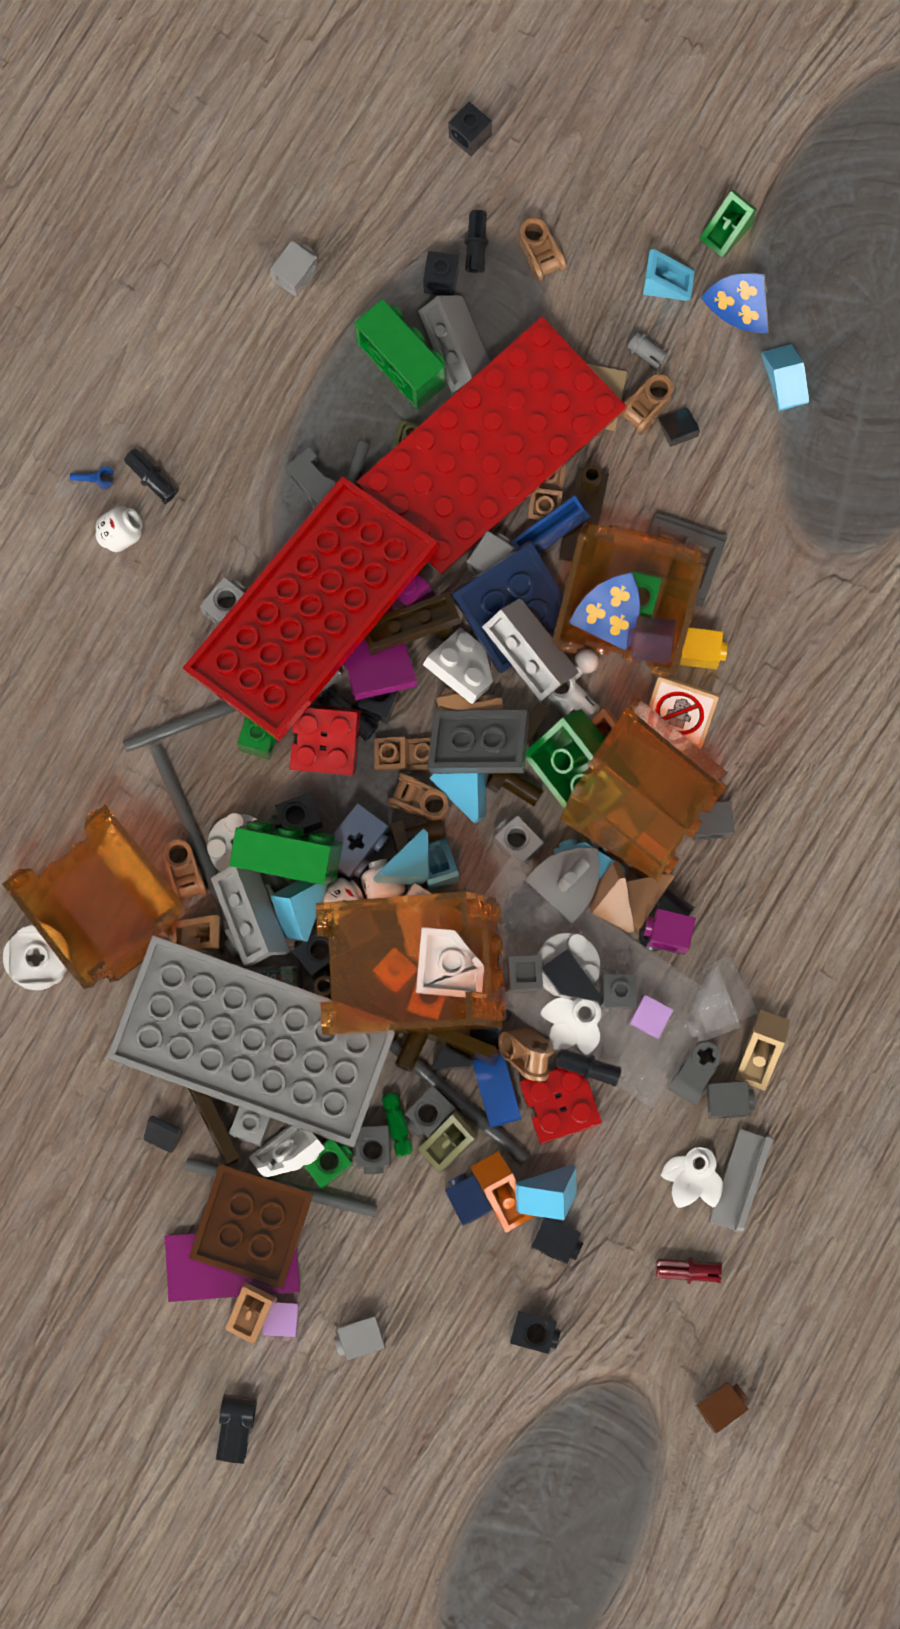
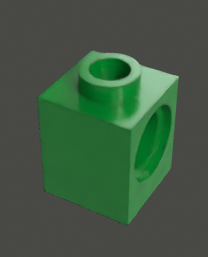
(651, 586)
(255, 740)
(326, 1177)

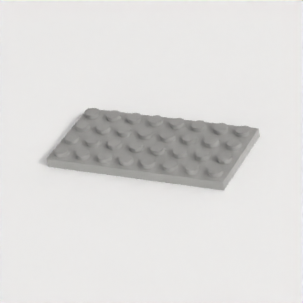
(247, 1042)

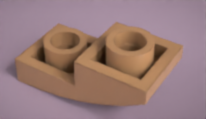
(548, 496)
(455, 702)
(401, 754)

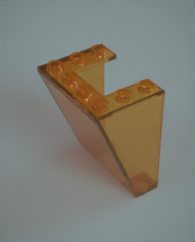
(377, 957)

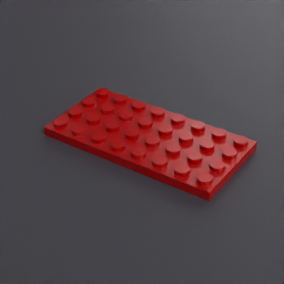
(494, 442)
(311, 608)

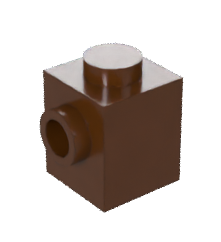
(722, 1406)

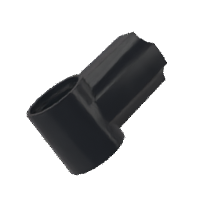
(236, 1420)

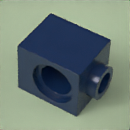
(467, 1199)

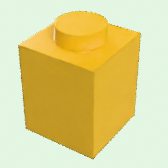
(703, 649)

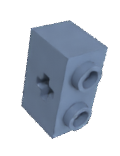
(374, 836)

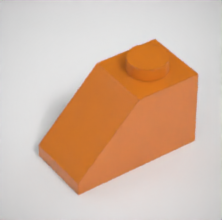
(500, 1190)

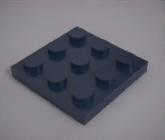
(511, 578)

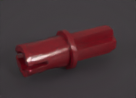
(689, 1270)

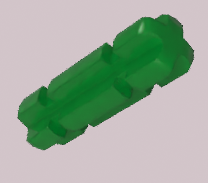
(397, 1124)

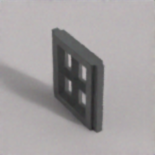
(697, 536)

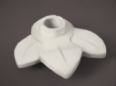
(569, 1027)
(691, 1182)

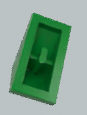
(729, 224)

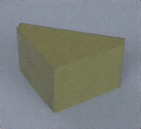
(448, 1142)

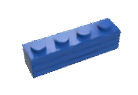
(554, 525)

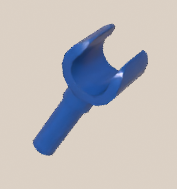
(94, 477)

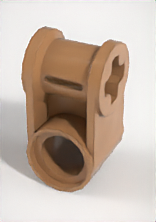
(541, 254)
(644, 407)
(413, 796)
(184, 873)
(526, 1052)

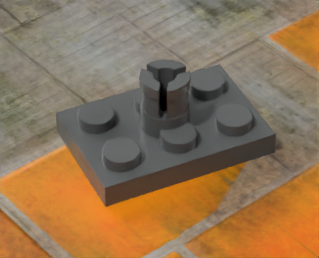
(478, 741)

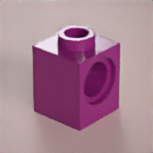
(669, 931)

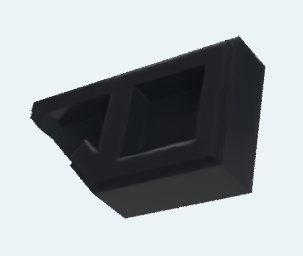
(569, 978)

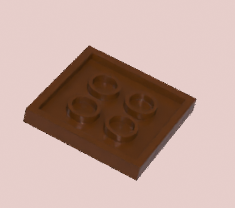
(251, 1226)

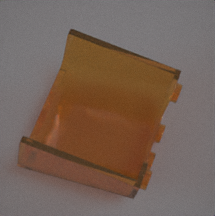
(619, 550)
(644, 791)
(98, 902)

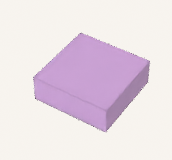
(650, 1016)
(282, 1320)

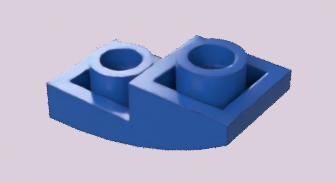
(496, 1092)

